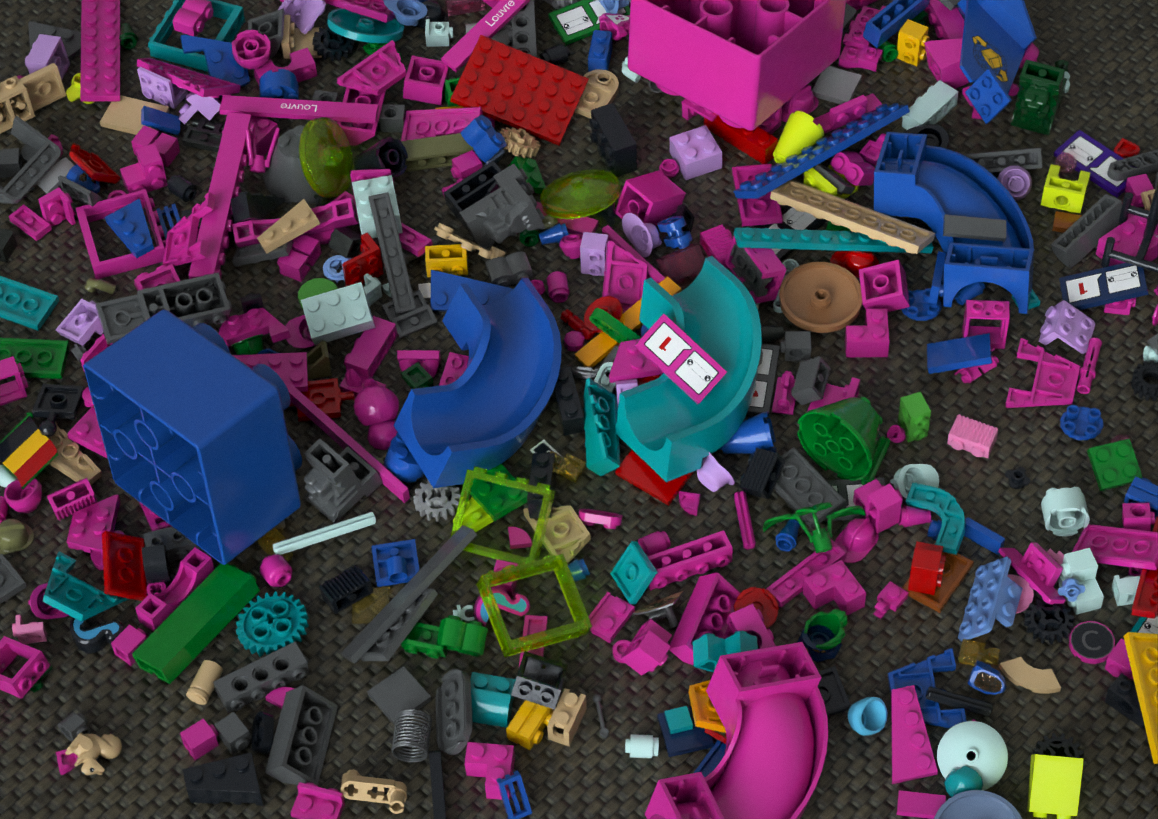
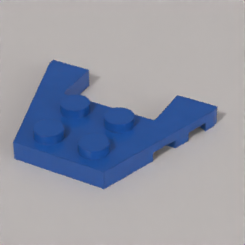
(218, 58)
(922, 678)

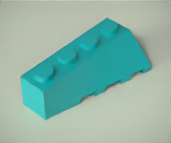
(600, 428)

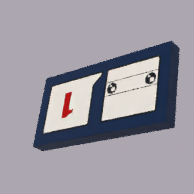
(1104, 286)

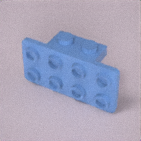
(990, 598)

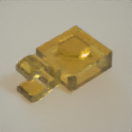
(569, 466)
(973, 651)

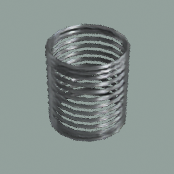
(409, 741)

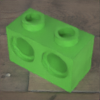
(914, 416)

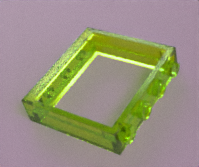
(520, 483)
(544, 638)

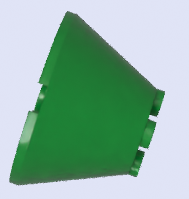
(841, 436)

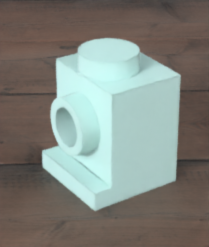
(438, 33)
(1125, 589)

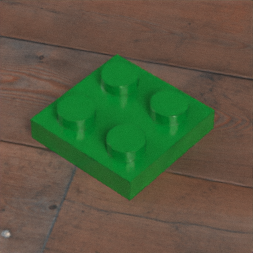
(1114, 464)

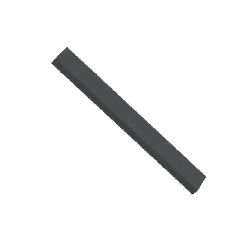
(408, 594)

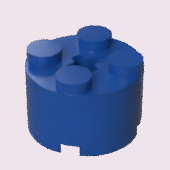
(279, 85)
(401, 461)

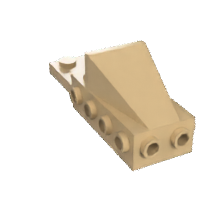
(29, 94)

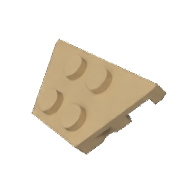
(564, 532)

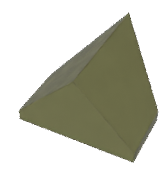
(318, 362)

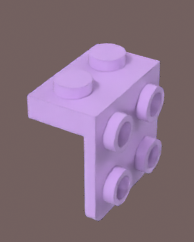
(303, 12)
(1067, 324)

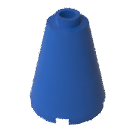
(752, 434)

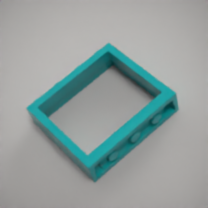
(232, 13)

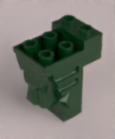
(1038, 97)

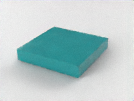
(633, 572)

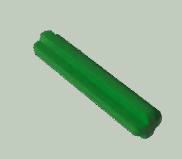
(880, 451)

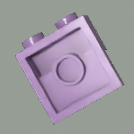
(81, 323)

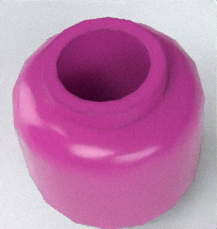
(276, 570)

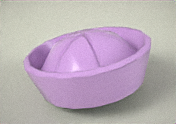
(1016, 181)

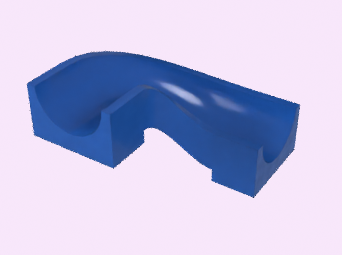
(936, 181)
(500, 394)

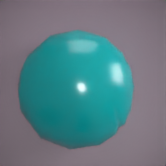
(962, 780)

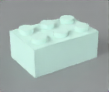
(370, 187)
(338, 313)

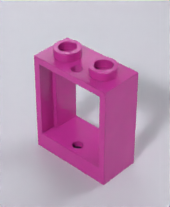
(998, 311)
(14, 389)
(22, 681)

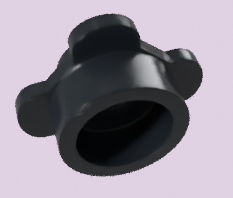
(1017, 483)

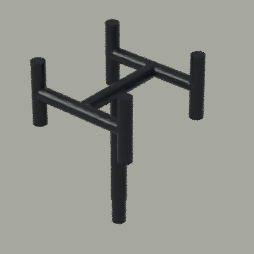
(1152, 221)

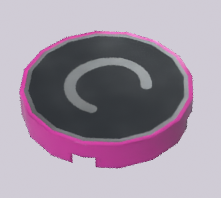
(1091, 642)

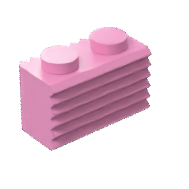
(972, 436)

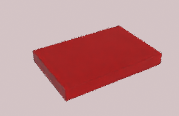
(641, 475)
(123, 566)

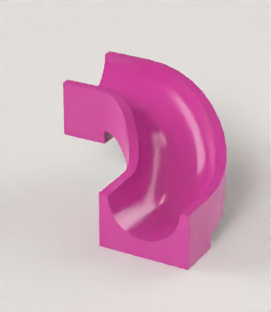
(772, 745)

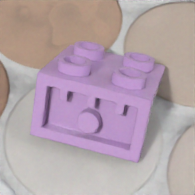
(160, 88)

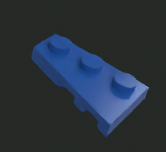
(131, 227)

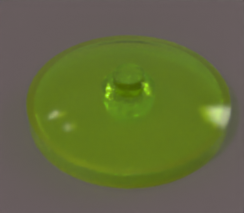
(326, 157)
(580, 194)

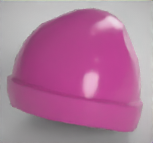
(25, 499)

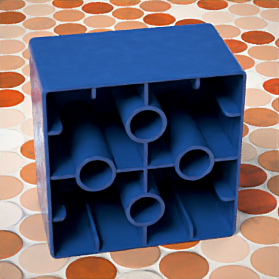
(196, 433)

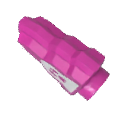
(616, 23)

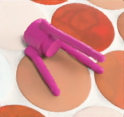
(257, 162)

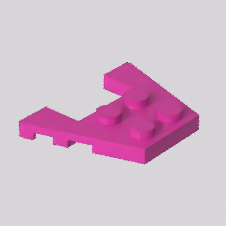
(181, 239)
(252, 324)
(1053, 381)

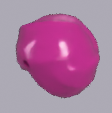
(375, 405)

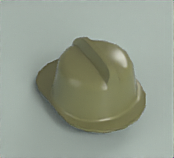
(14, 536)

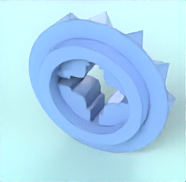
(333, 264)

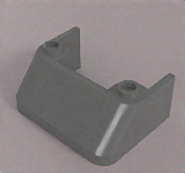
(39, 156)

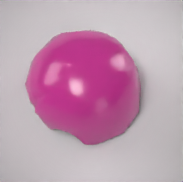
(381, 434)

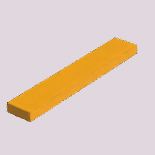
(602, 344)

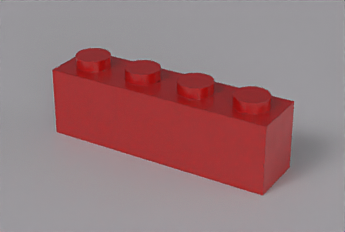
(754, 143)

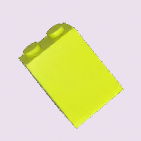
(1054, 786)

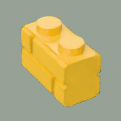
(528, 724)

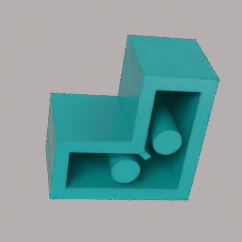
(710, 648)

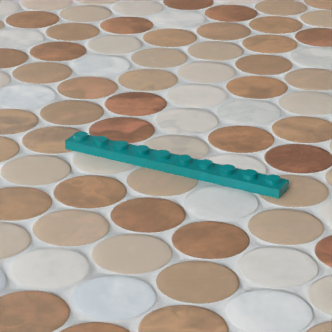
(813, 240)

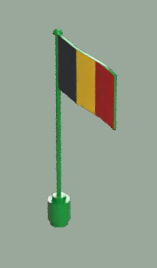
(26, 451)

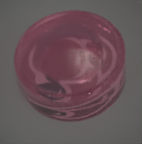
(1067, 162)

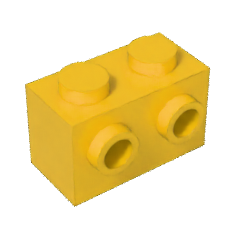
(911, 42)
(446, 259)

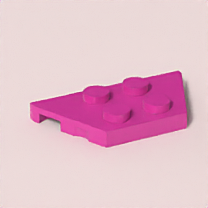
(375, 72)
(623, 276)
(631, 363)
(91, 522)

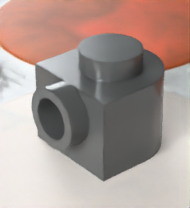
(73, 725)

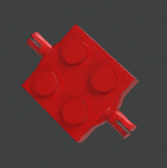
(326, 397)

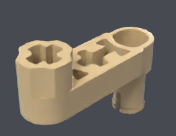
(363, 787)

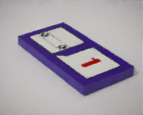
(1093, 158)

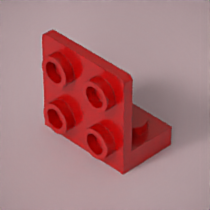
(367, 262)

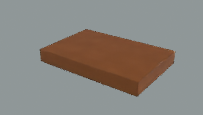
(954, 572)

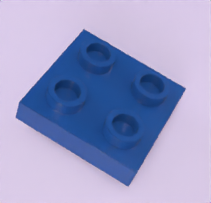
(395, 562)

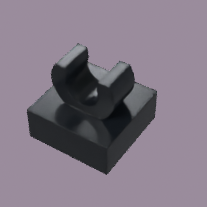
(682, 210)
(251, 301)

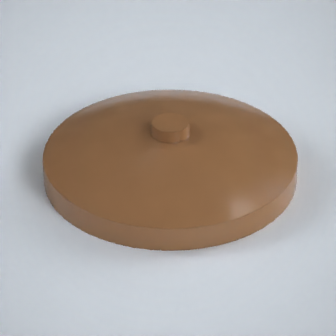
(820, 297)

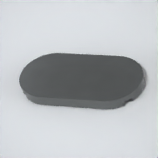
(453, 712)

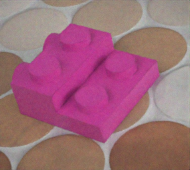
(163, 275)

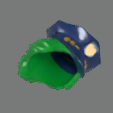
(824, 634)

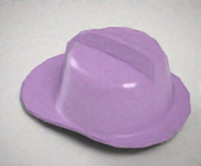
(642, 235)
(713, 475)

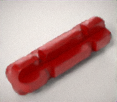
(576, 323)

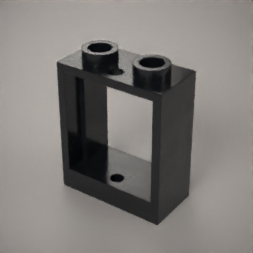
(532, 674)

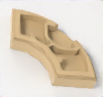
(1030, 678)

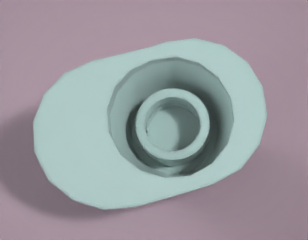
(914, 473)

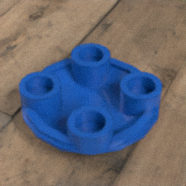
(919, 307)
(1081, 422)

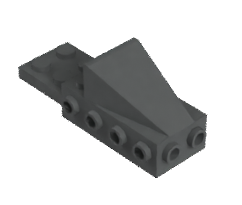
(191, 300)

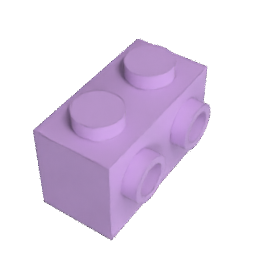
(593, 253)

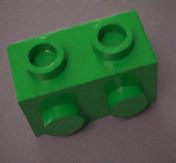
(532, 171)
(424, 639)

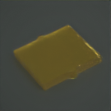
(369, 607)

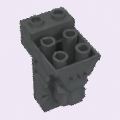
(504, 210)
(337, 480)

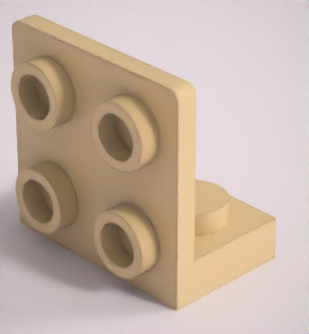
(295, 40)

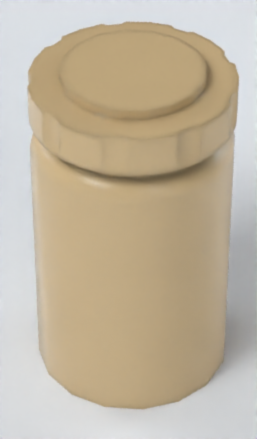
(203, 684)

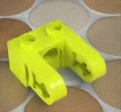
(1064, 193)

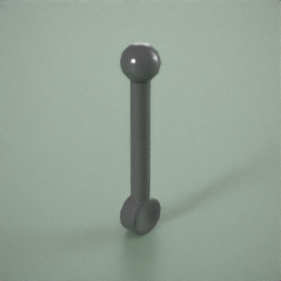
(604, 732)

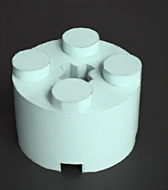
(1065, 511)

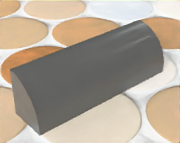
(1086, 231)

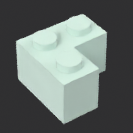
(1082, 567)

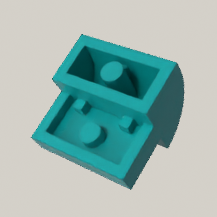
(491, 699)

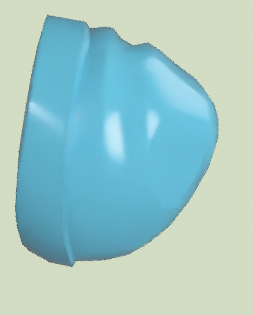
(867, 716)

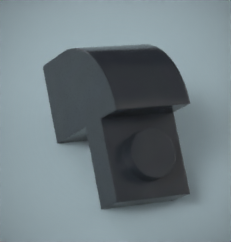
(156, 564)

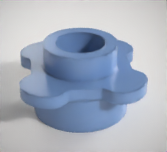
(1067, 585)

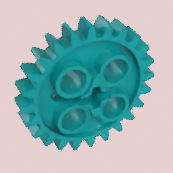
(272, 623)

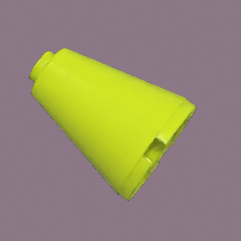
(796, 135)

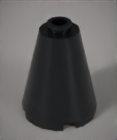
(385, 154)

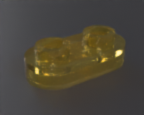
(275, 536)

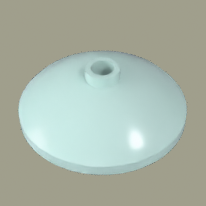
(981, 739)

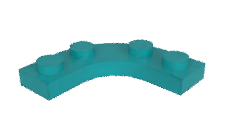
(946, 508)

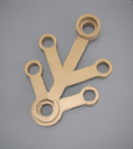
(447, 233)

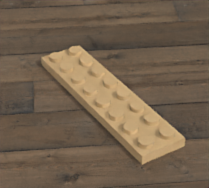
(853, 216)

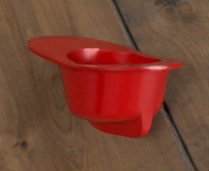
(854, 260)

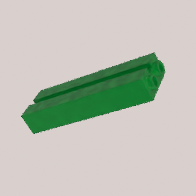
(196, 622)

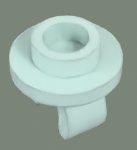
(461, 613)

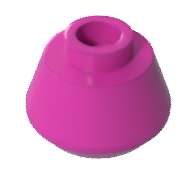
(570, 245)

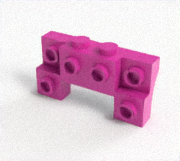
(857, 50)

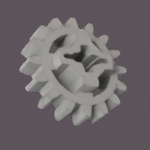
(436, 501)

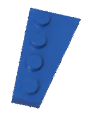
(445, 286)

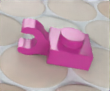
(872, 149)
(890, 598)

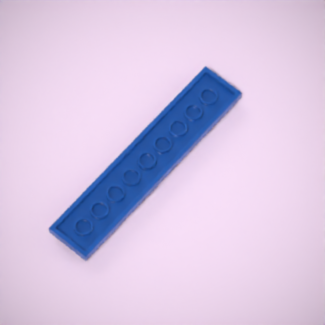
(824, 149)

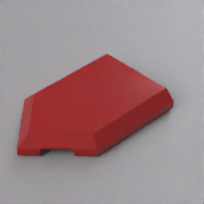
(93, 165)

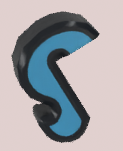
(94, 638)

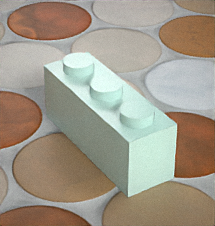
(931, 106)

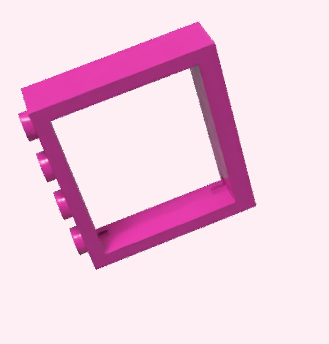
(127, 262)

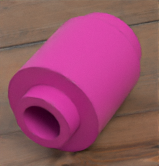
(558, 287)
(654, 542)

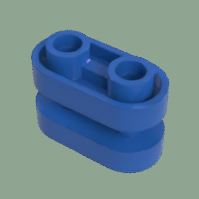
(676, 236)

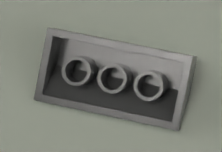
(301, 737)

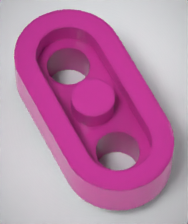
(609, 519)

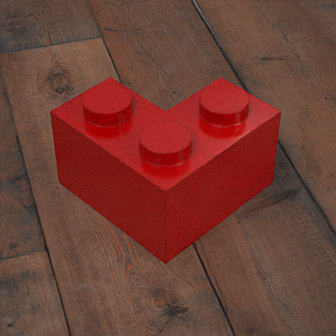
(926, 568)

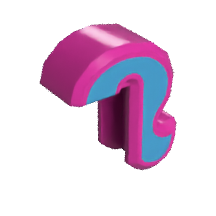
(518, 605)

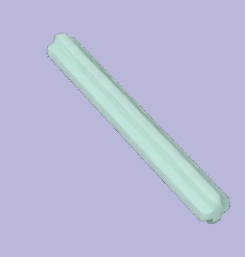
(324, 533)

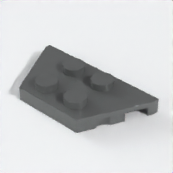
(70, 38)

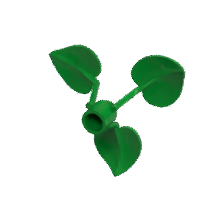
(820, 537)

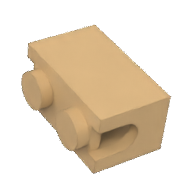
(566, 716)

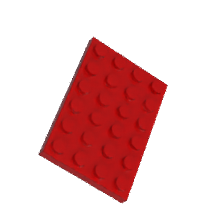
(520, 90)

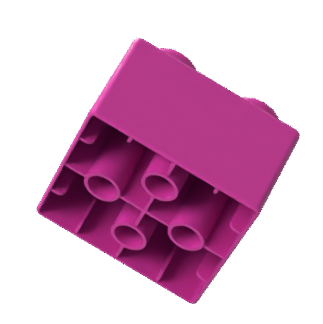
(734, 53)

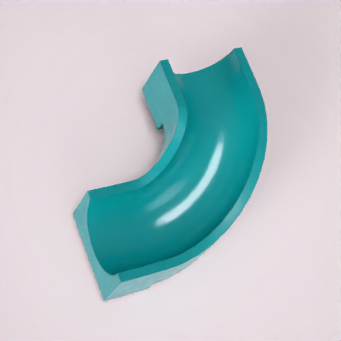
(659, 416)

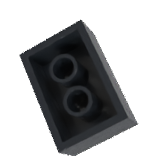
(613, 140)

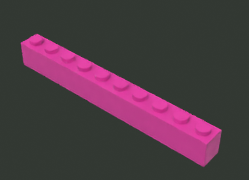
(224, 185)

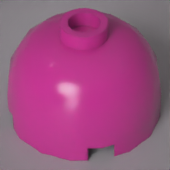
(251, 49)

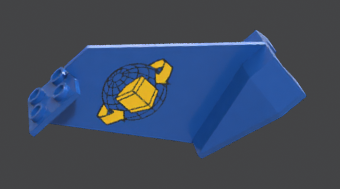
(992, 50)

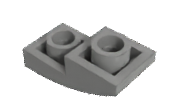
(50, 180)

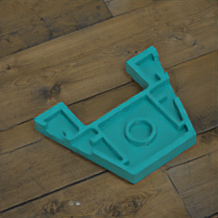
(74, 595)

